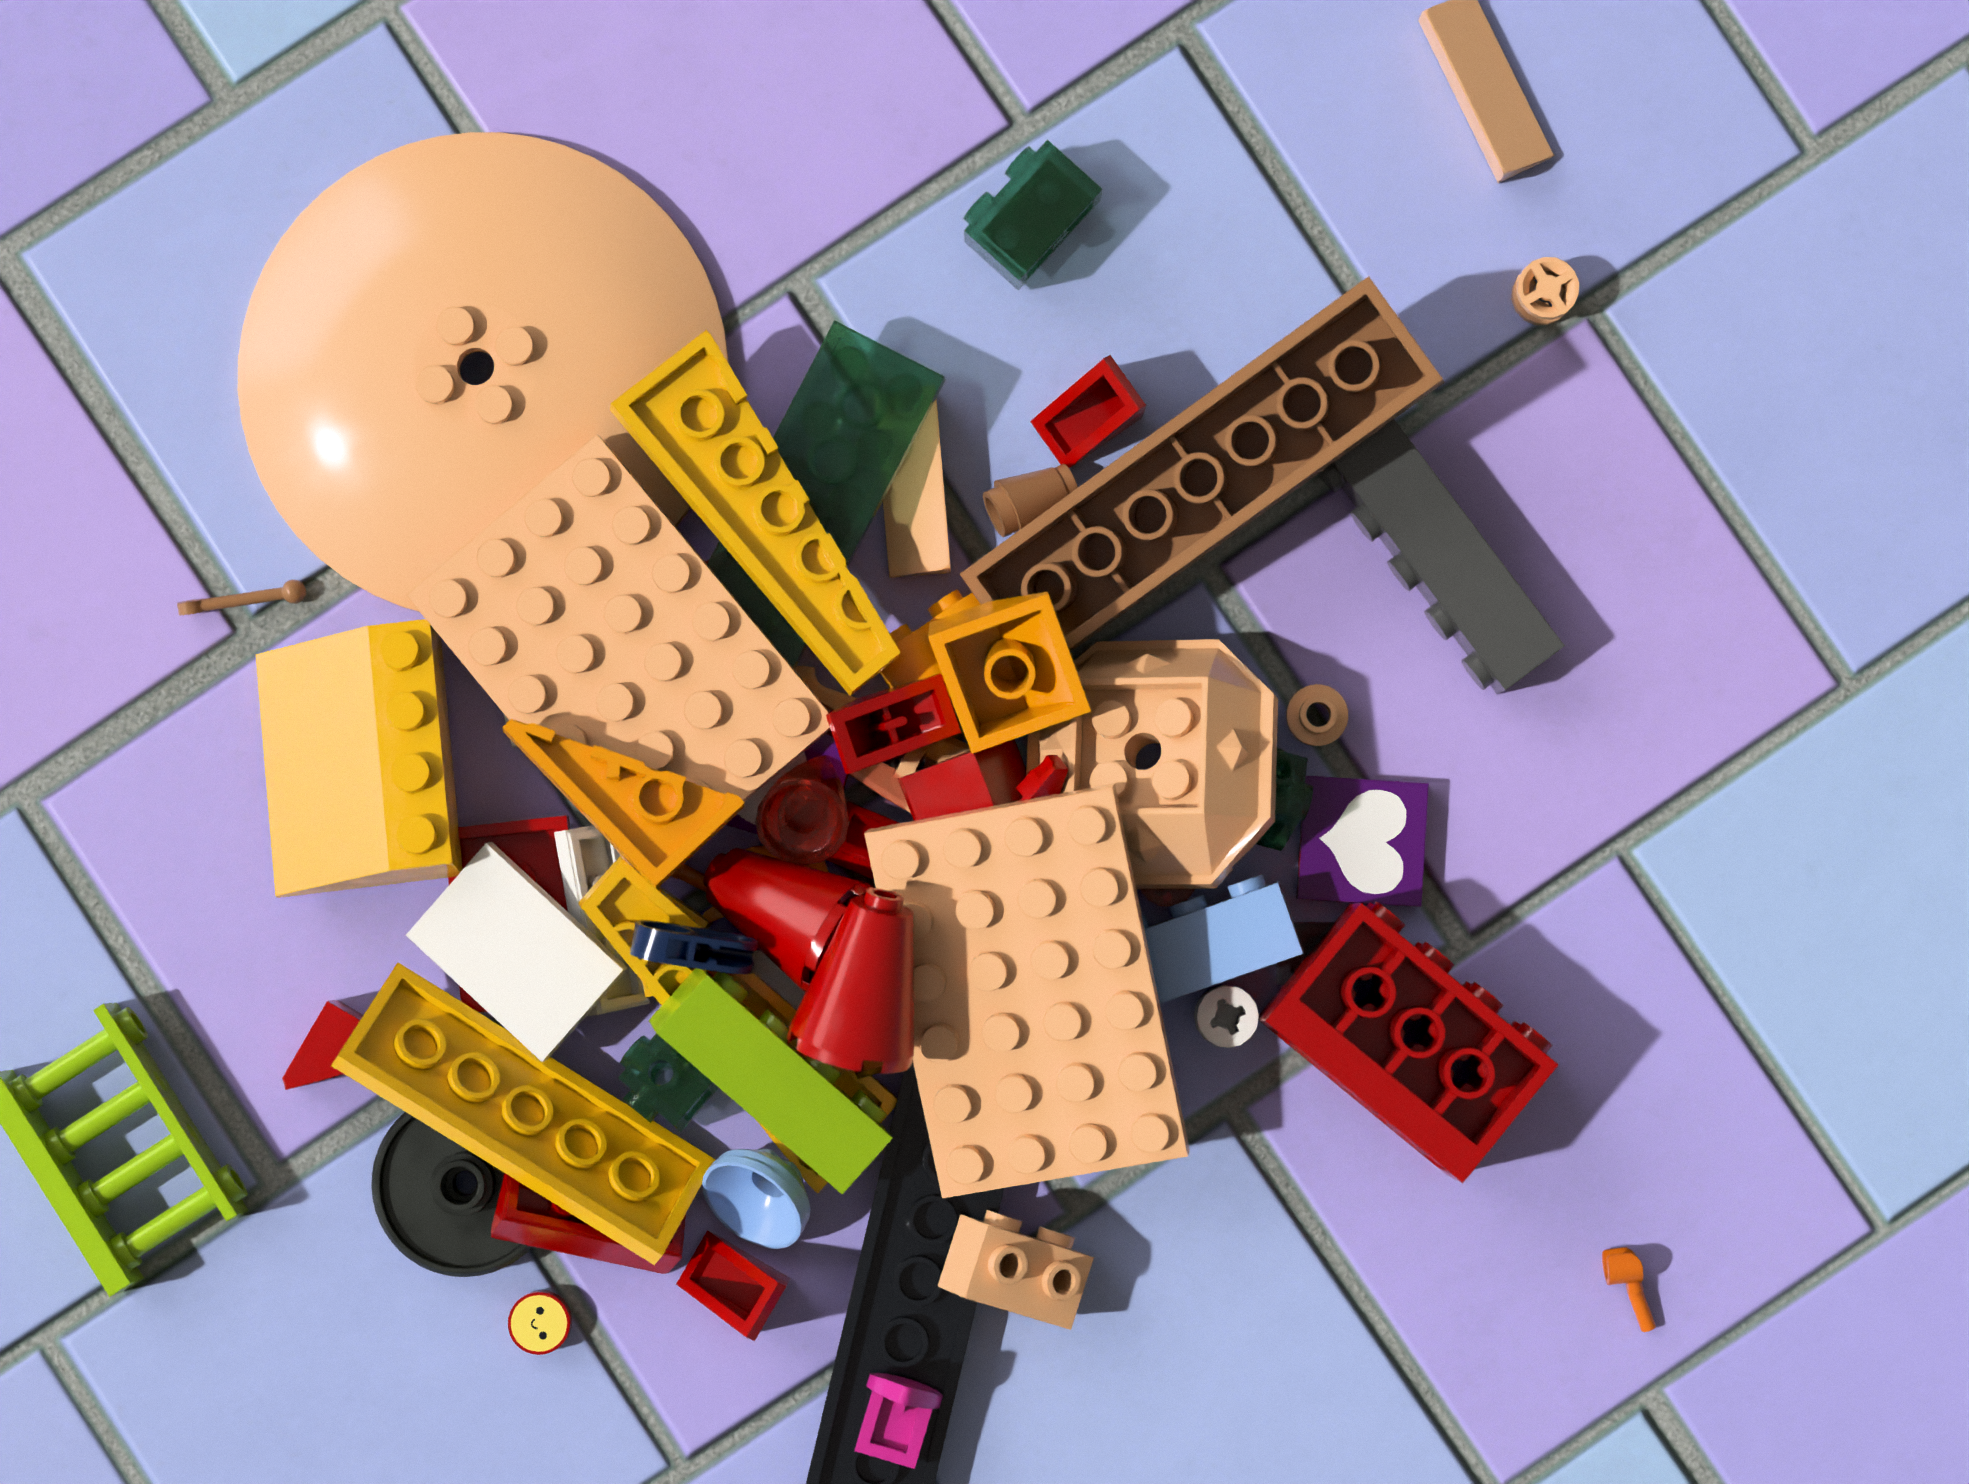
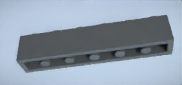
(1443, 558)

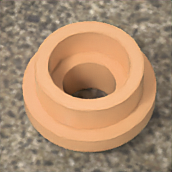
(1297, 718)

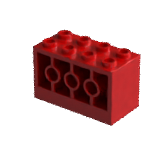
(1409, 1083)

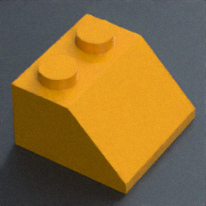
(1007, 669)

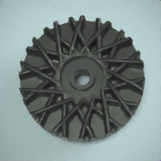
(426, 1211)

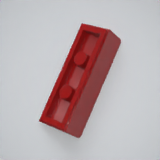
(535, 1221)

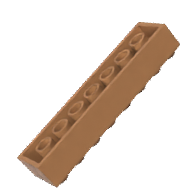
(1214, 466)

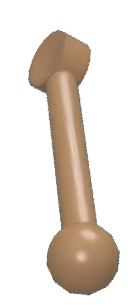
(292, 591)

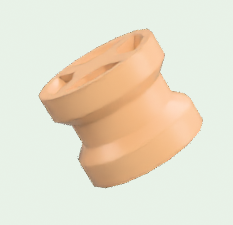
(1555, 283)

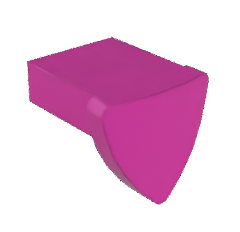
(896, 1418)

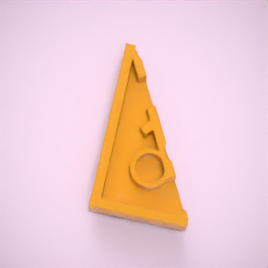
(643, 812)

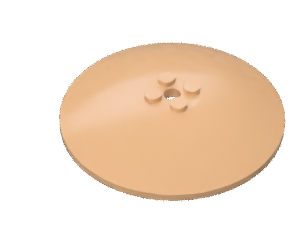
(402, 276)

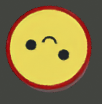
(540, 1322)

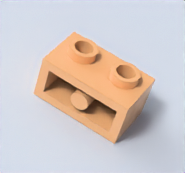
(1015, 1270)

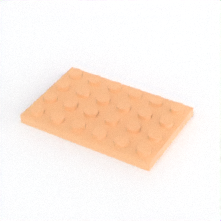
(619, 633)
(1032, 992)

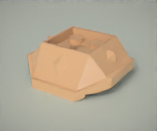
(1216, 764)

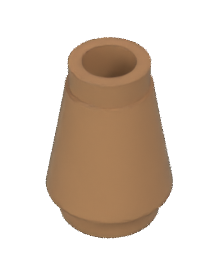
(1024, 497)

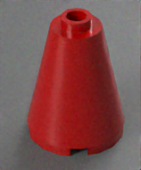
(781, 906)
(863, 989)

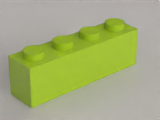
(771, 1078)

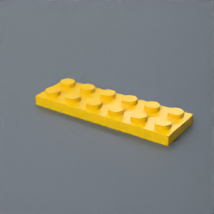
(524, 1113)

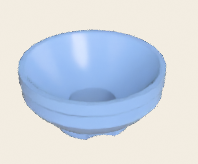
(757, 1196)

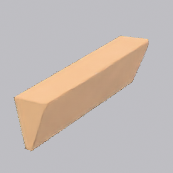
(1485, 87)
(917, 508)

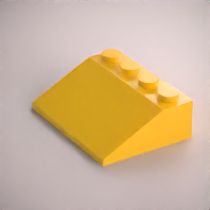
(359, 760)

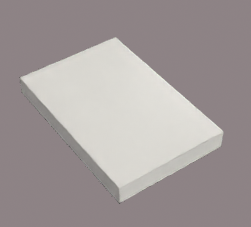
(516, 951)

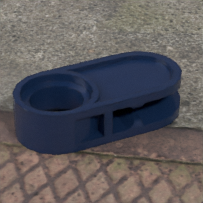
(693, 947)

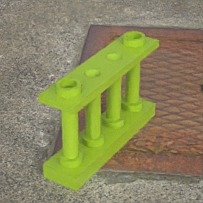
(83, 1203)

